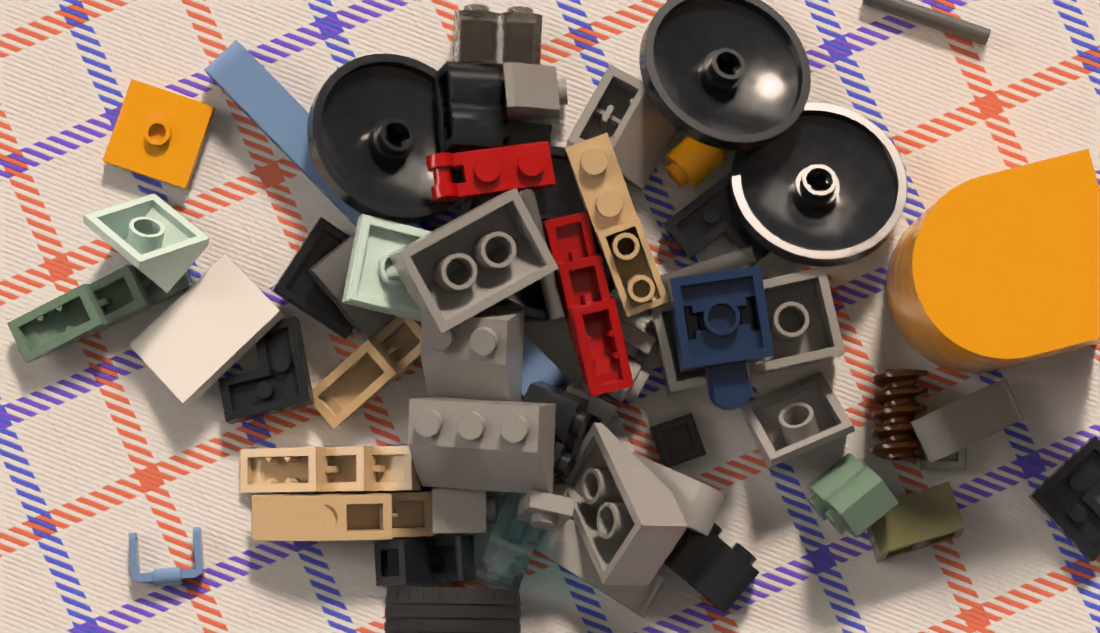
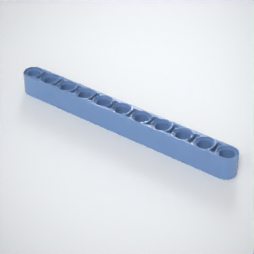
(286, 125)

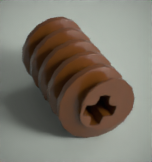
(897, 414)

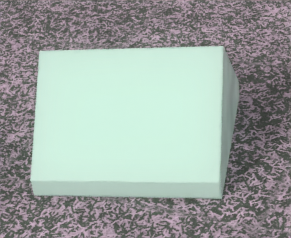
(150, 237)

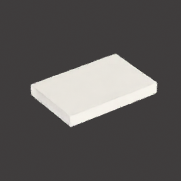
(206, 330)

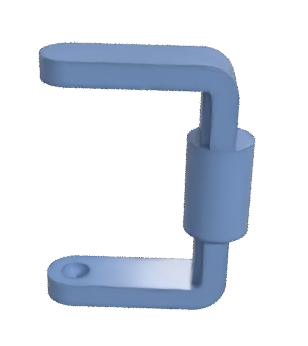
(171, 575)

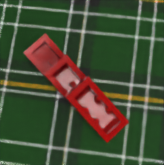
(588, 304)

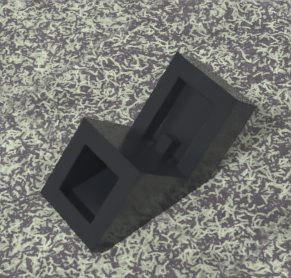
(424, 560)

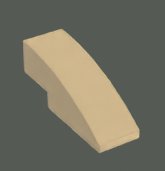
(368, 370)

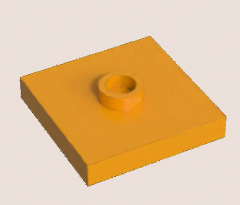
(159, 134)

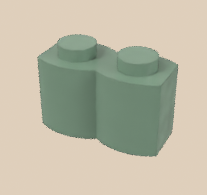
(850, 496)

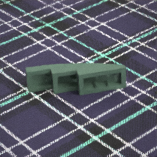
(89, 311)

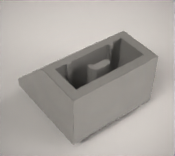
(632, 123)

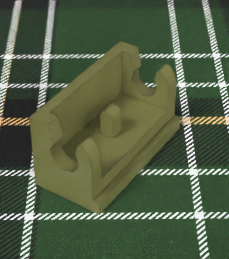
(917, 523)

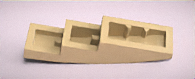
(328, 469)

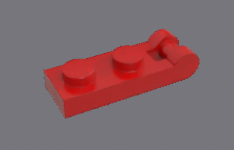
(491, 171)

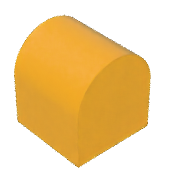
(1002, 268)

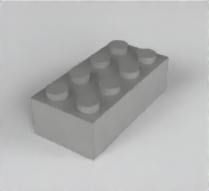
(800, 323)

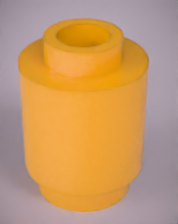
(692, 162)

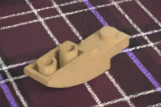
(616, 225)
(341, 516)

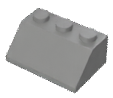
(474, 261)
(482, 444)

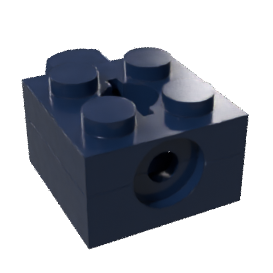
(721, 329)

